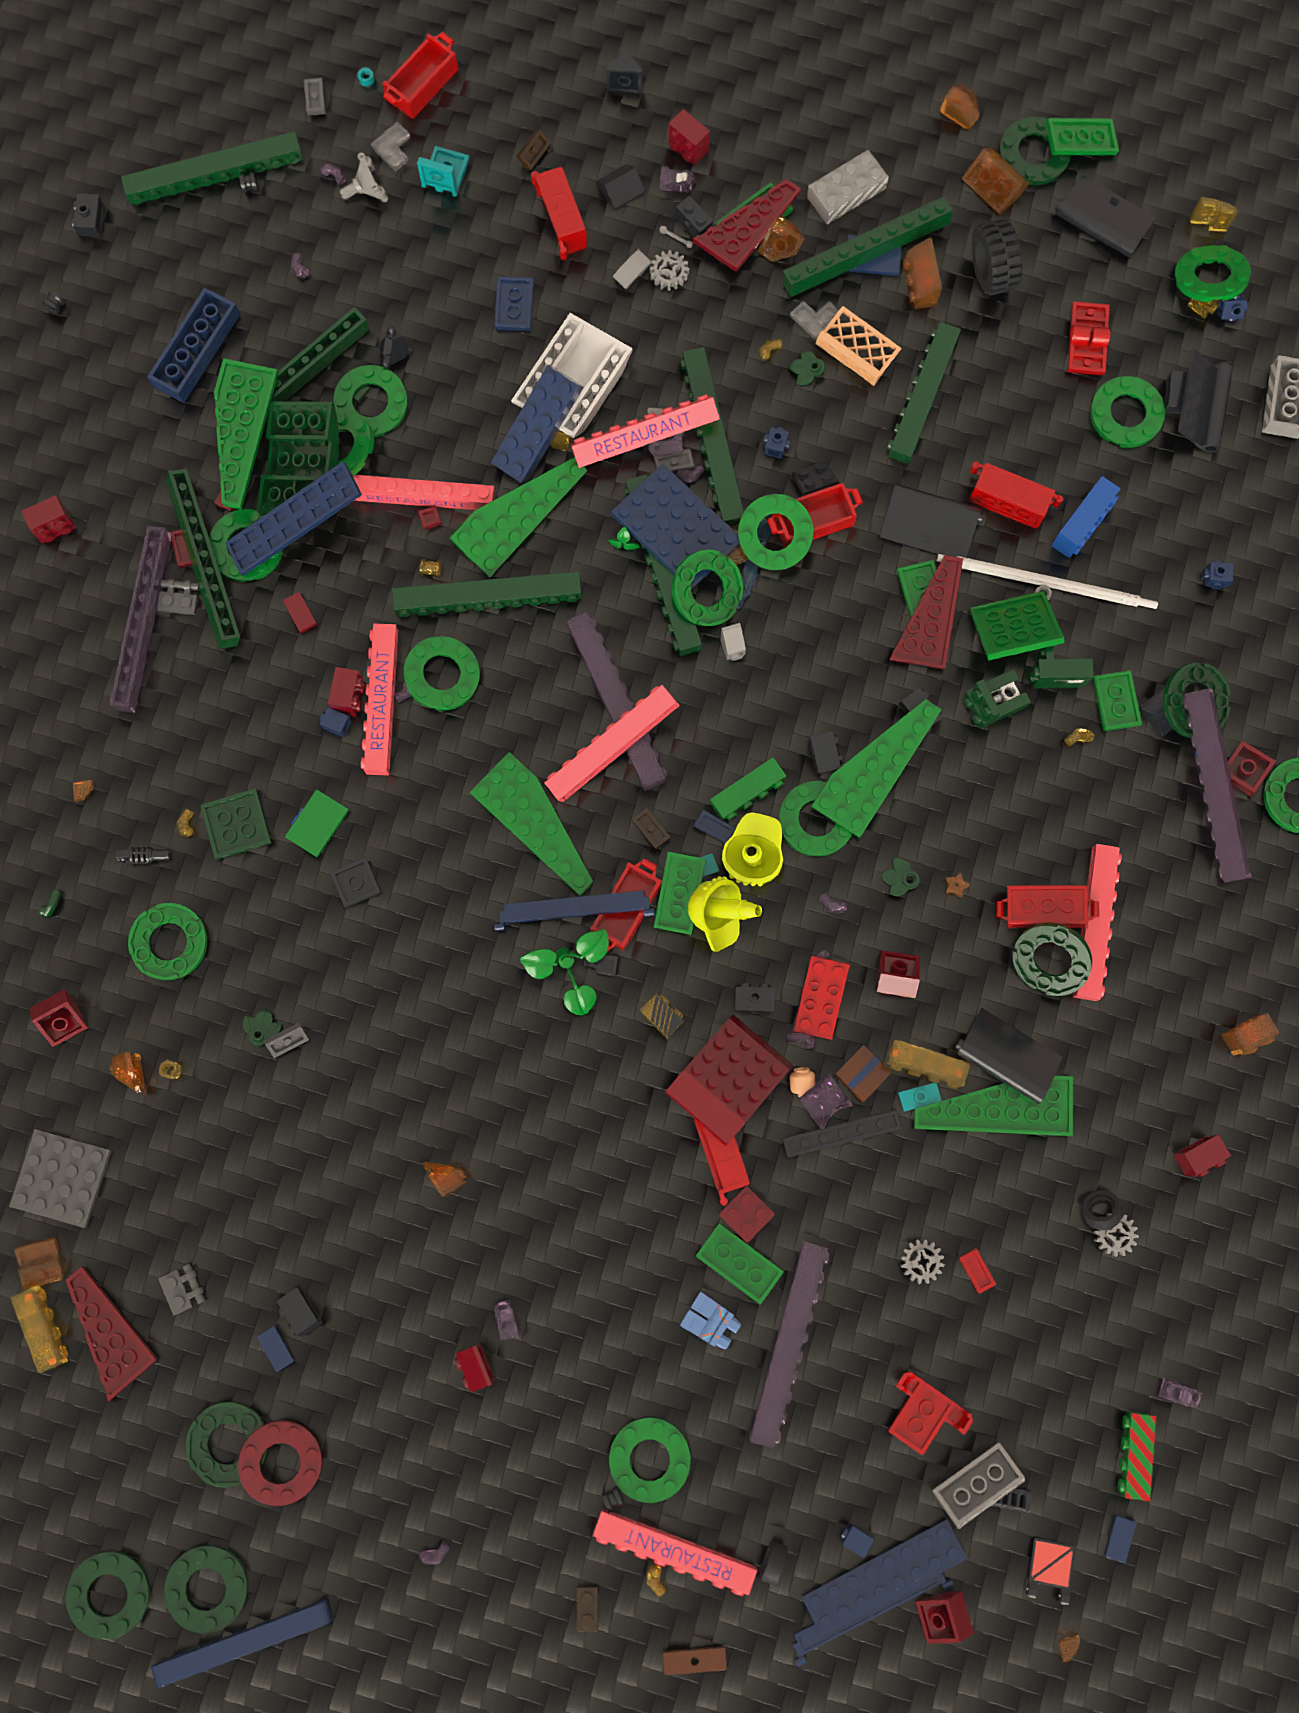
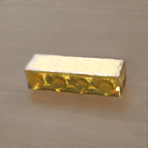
(928, 1063)
(39, 1329)

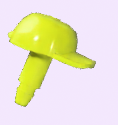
(754, 850)
(717, 910)

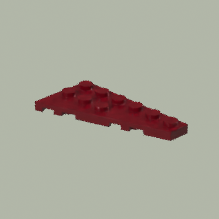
(744, 229)
(929, 629)
(111, 1339)

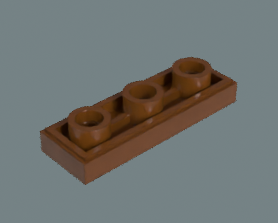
(708, 1660)

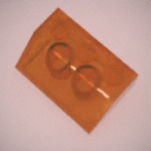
(995, 180)
(923, 275)

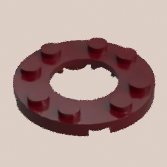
(265, 1436)

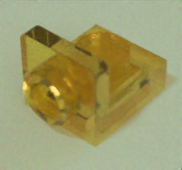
(1203, 308)

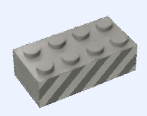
(847, 187)
(1282, 399)
(978, 1485)

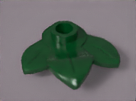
(804, 368)
(897, 877)
(260, 1024)

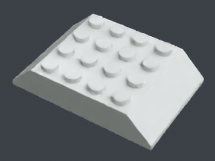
(587, 358)

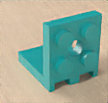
(443, 170)

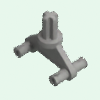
(364, 181)

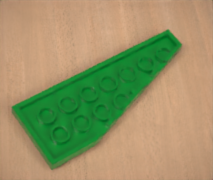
(241, 410)
(502, 525)
(863, 782)
(524, 809)
(1003, 1111)

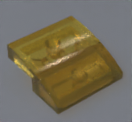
(1214, 213)

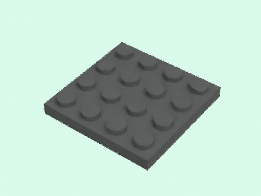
(60, 1178)

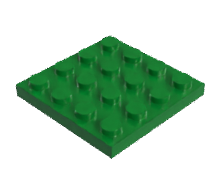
(1016, 625)

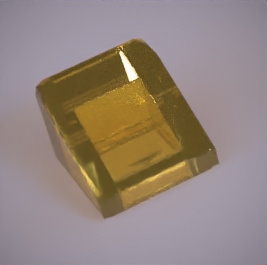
(561, 441)

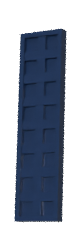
(293, 518)
(884, 1578)

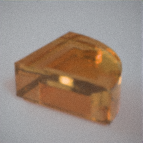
(82, 789)
(1068, 1647)

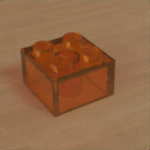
(1250, 1034)

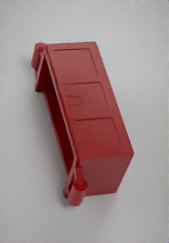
(422, 75)
(562, 210)
(1012, 495)
(828, 508)
(1047, 903)
(623, 925)
(724, 1162)

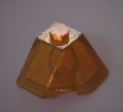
(961, 106)
(781, 240)
(128, 1070)
(445, 1177)

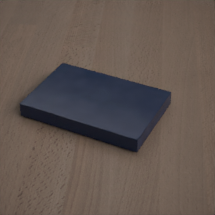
(885, 264)
(514, 303)

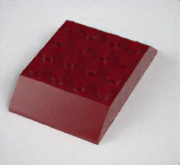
(729, 1079)

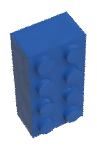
(1087, 518)

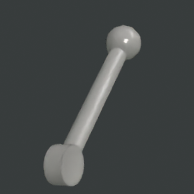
(663, 230)

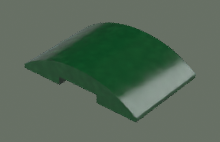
(300, 449)

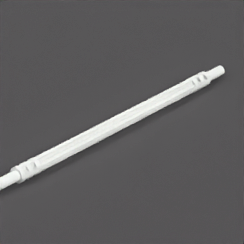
(1055, 583)

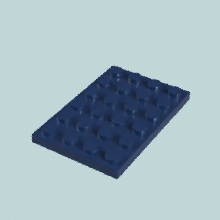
(673, 521)

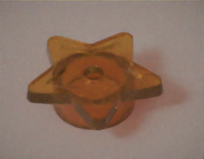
(961, 885)

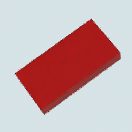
(977, 1271)

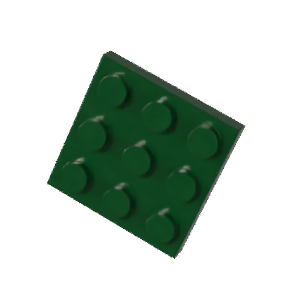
(235, 824)

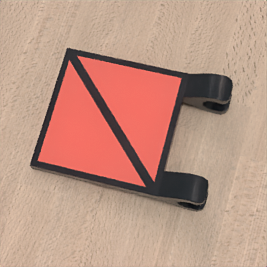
(1051, 1566)

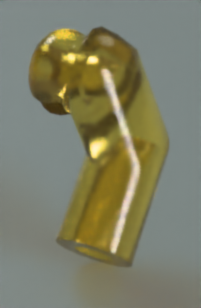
(768, 346)
(1079, 735)
(182, 823)
(653, 1578)

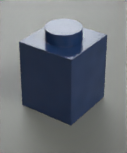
(335, 722)
(856, 1540)

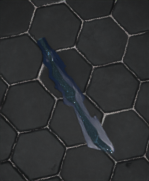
(750, 568)

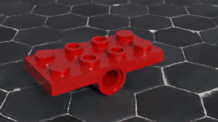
(1088, 338)
(821, 997)

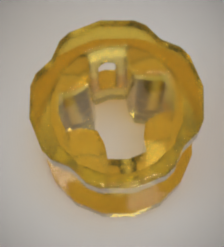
(431, 568)
(175, 1073)

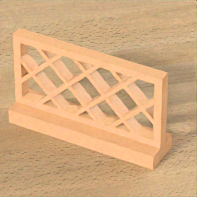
(846, 354)

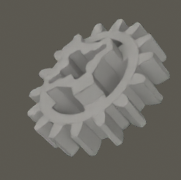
(670, 268)
(1115, 1242)
(924, 1270)

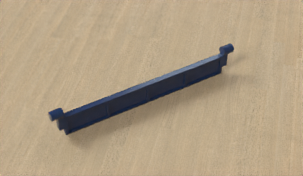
(574, 907)
(810, 1638)

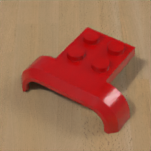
(925, 1414)

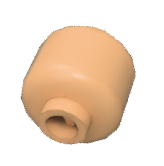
(801, 1080)

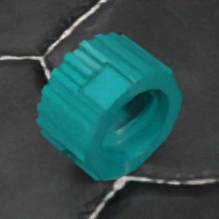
(366, 82)

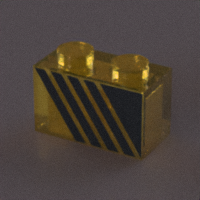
(662, 1016)

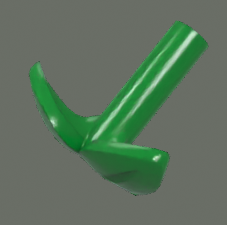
(623, 540)

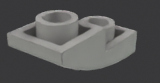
(632, 269)

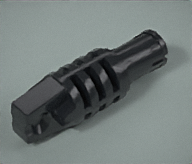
(143, 855)

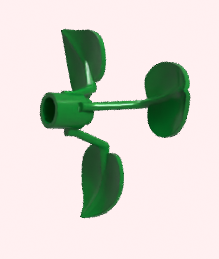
(590, 945)

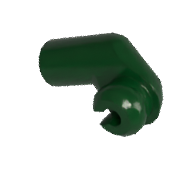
(52, 903)

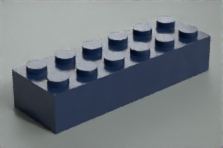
(194, 345)
(537, 424)

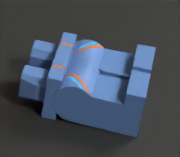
(713, 1327)

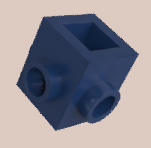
(1232, 308)
(776, 442)
(1218, 574)

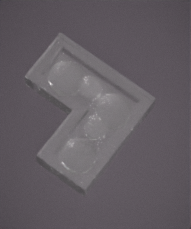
(388, 146)
(811, 321)

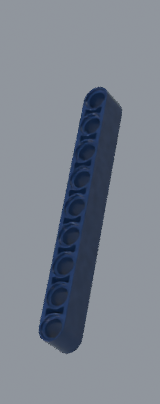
(241, 1643)

